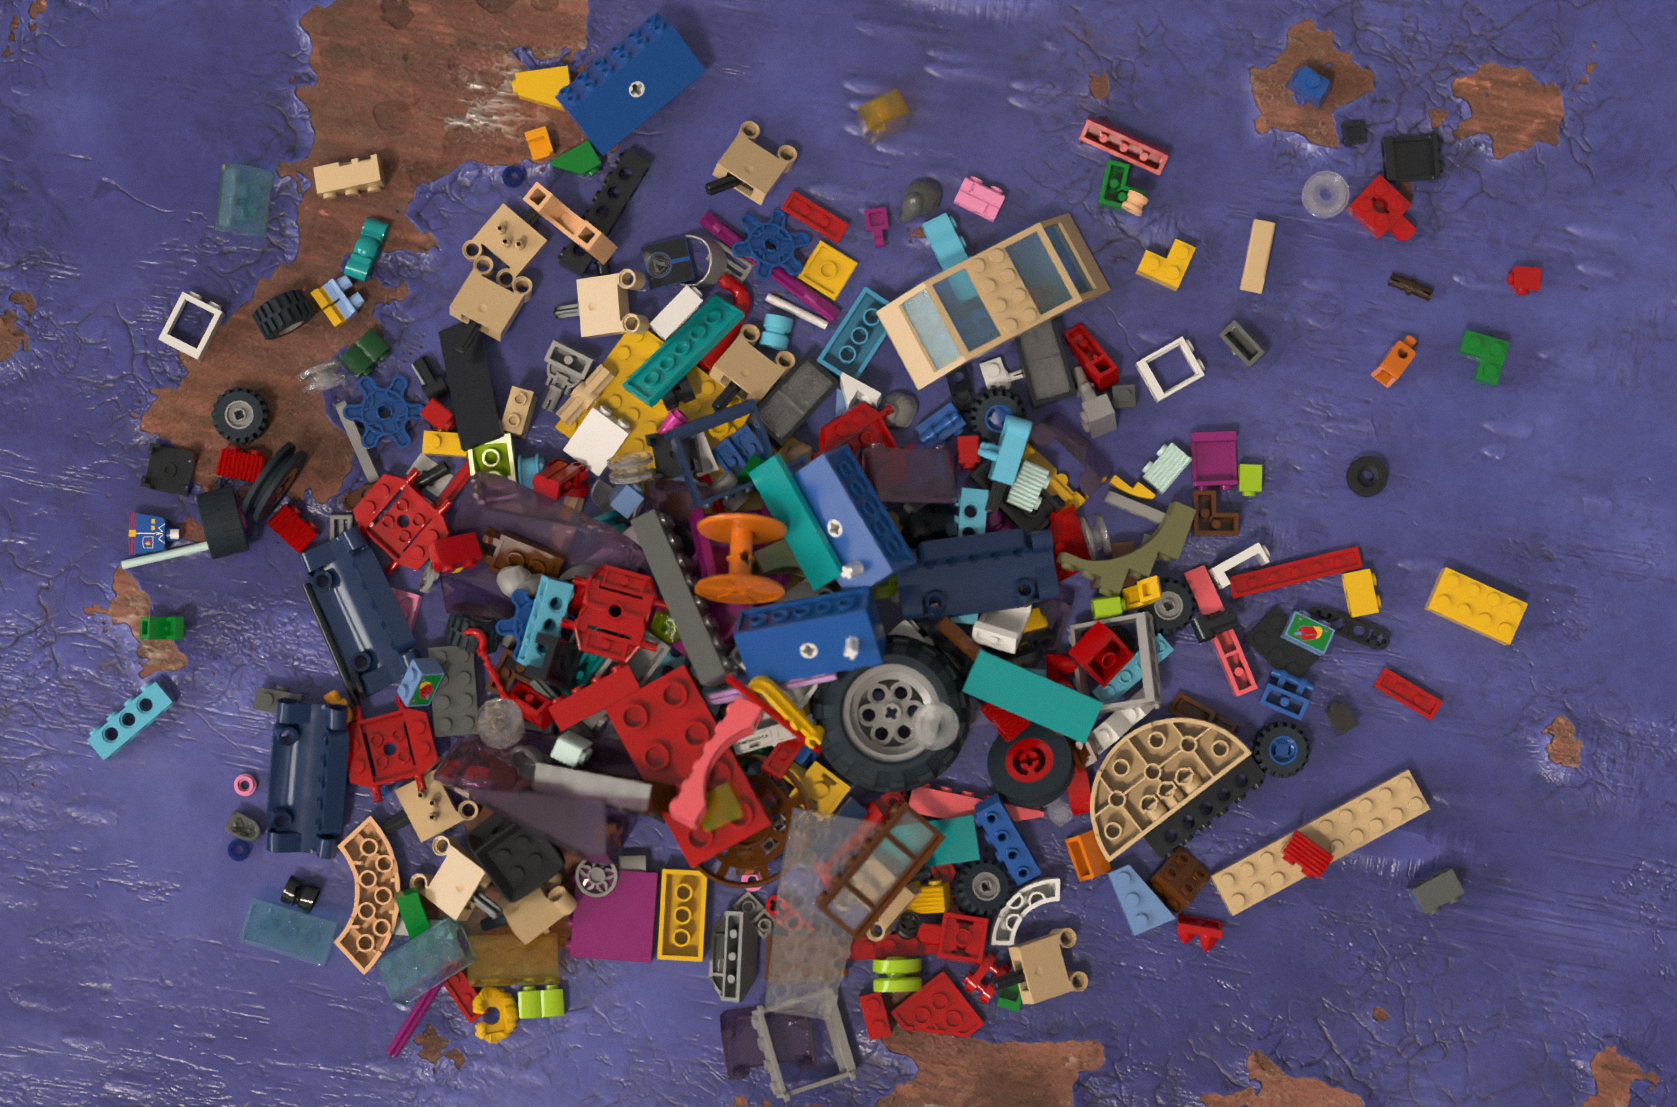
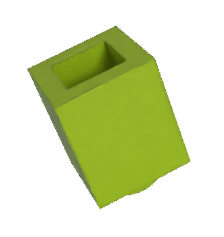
(1249, 479)

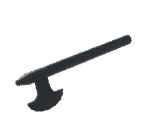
(351, 683)

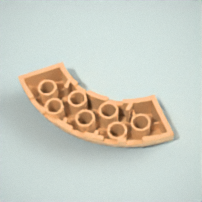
(375, 889)

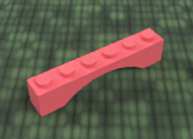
(739, 723)

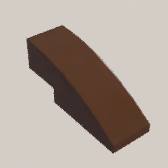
(1187, 707)

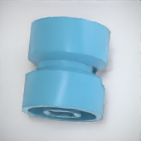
(776, 332)

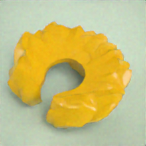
(508, 1012)

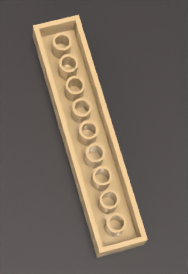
(1336, 831)

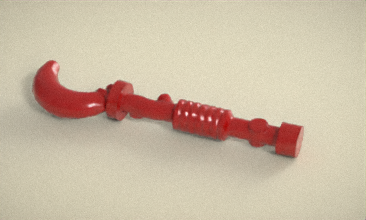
(482, 651)

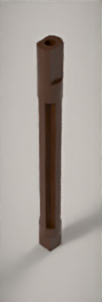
(961, 640)

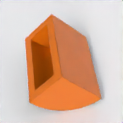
(1087, 856)

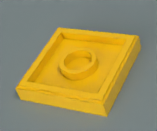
(827, 270)

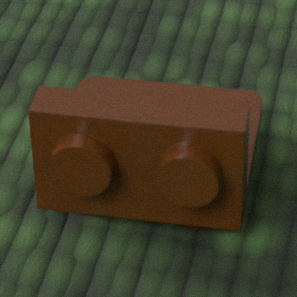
(1179, 880)

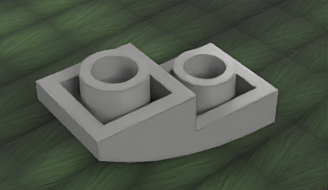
(759, 916)

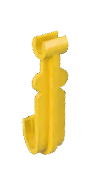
(1058, 482)
(787, 709)

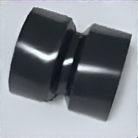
(672, 400)
(307, 897)

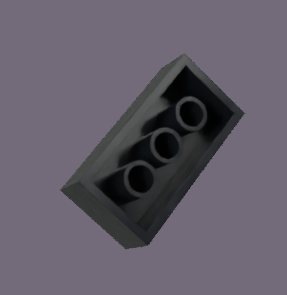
(1022, 519)

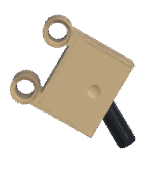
(750, 167)
(898, 906)
(535, 911)

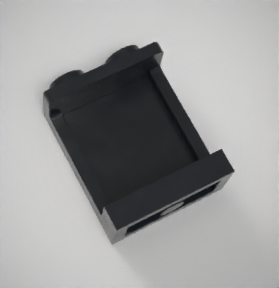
(1411, 158)

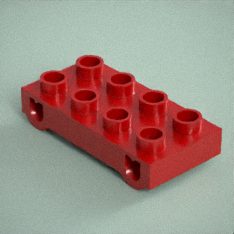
(665, 735)

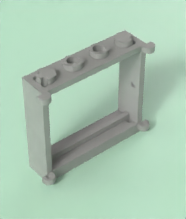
(1148, 660)
(838, 1041)

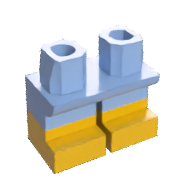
(335, 303)

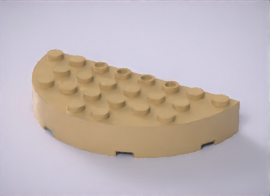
(1155, 775)

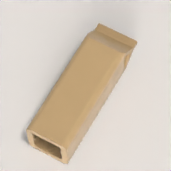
(1257, 256)

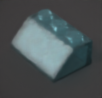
(243, 200)

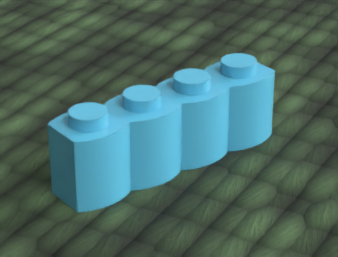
(944, 241)

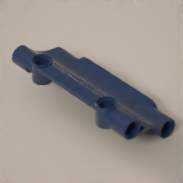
(978, 574)
(361, 609)
(307, 777)

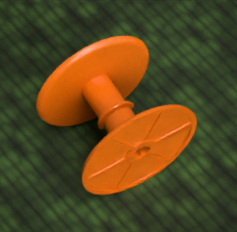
(741, 533)

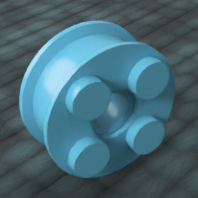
(528, 468)

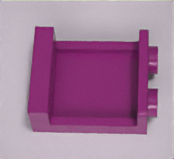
(1213, 460)

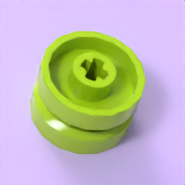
(897, 974)

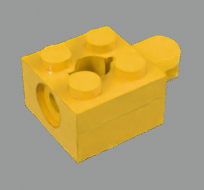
(821, 786)

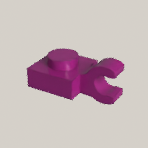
(876, 222)

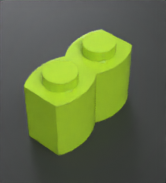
(1107, 607)
(541, 1003)

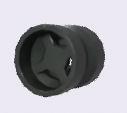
(910, 921)

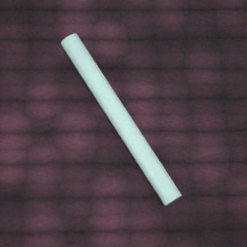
(164, 555)

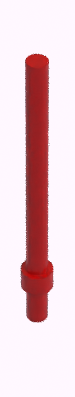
(768, 709)

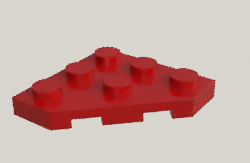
(1067, 538)
(938, 1010)

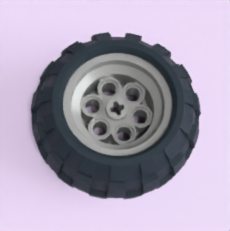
(893, 762)

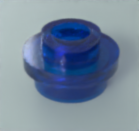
(510, 170)
(232, 850)

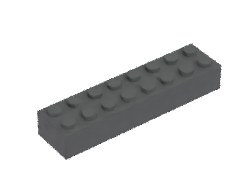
(686, 607)

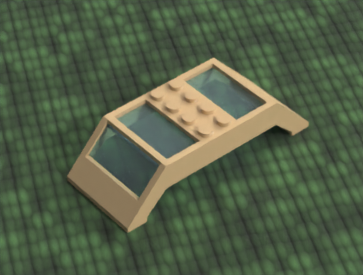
(992, 299)

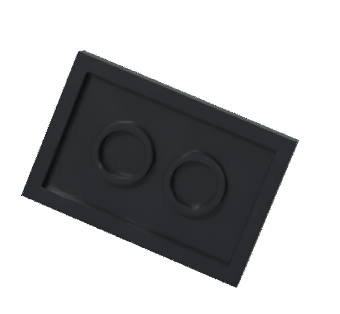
(1277, 651)

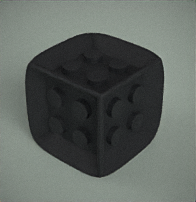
(514, 856)

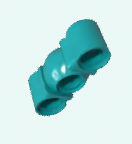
(366, 249)

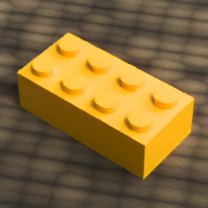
(1475, 606)
(682, 915)

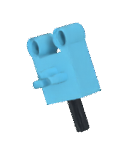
(1005, 458)

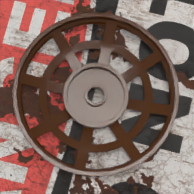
(757, 839)

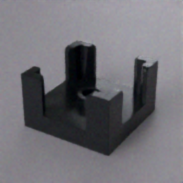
(665, 458)
(169, 470)
(927, 527)
(559, 662)

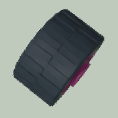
(222, 522)

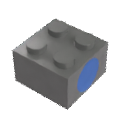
(1435, 891)

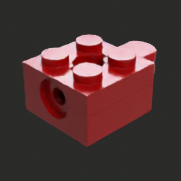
(1382, 209)
(958, 938)

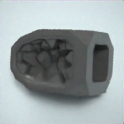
(243, 827)

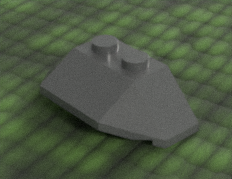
(733, 956)

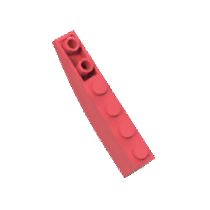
(1225, 643)
(946, 805)

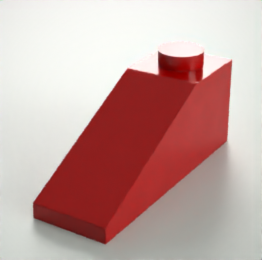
(1092, 358)

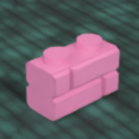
(979, 198)

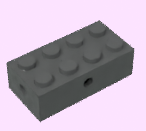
(457, 694)

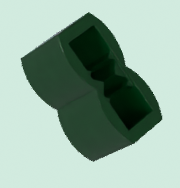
(366, 353)

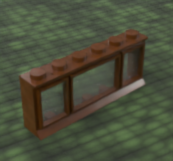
(879, 870)

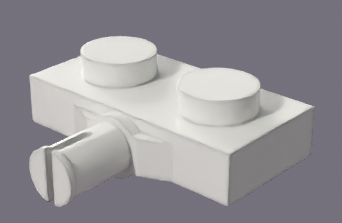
(995, 374)

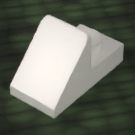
(854, 389)

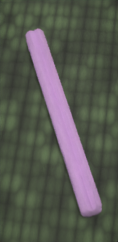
(731, 694)

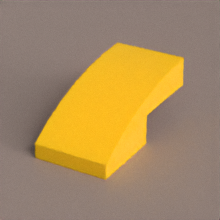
(1138, 491)
(1143, 594)

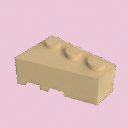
(349, 177)

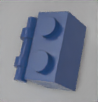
(942, 425)
(1286, 700)

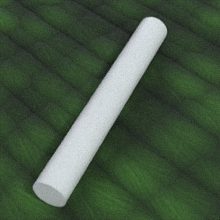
(797, 311)

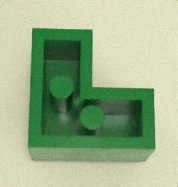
(1113, 188)
(1489, 355)

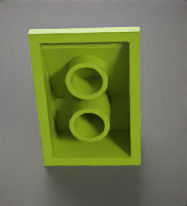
(495, 458)

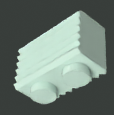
(1166, 467)
(1028, 486)
(572, 749)

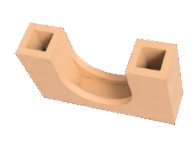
(569, 223)

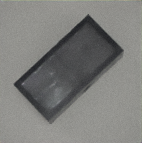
(1044, 365)
(794, 400)

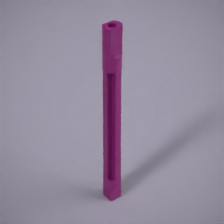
(789, 282)

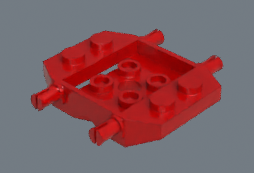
(851, 423)
(390, 533)
(631, 622)
(381, 732)

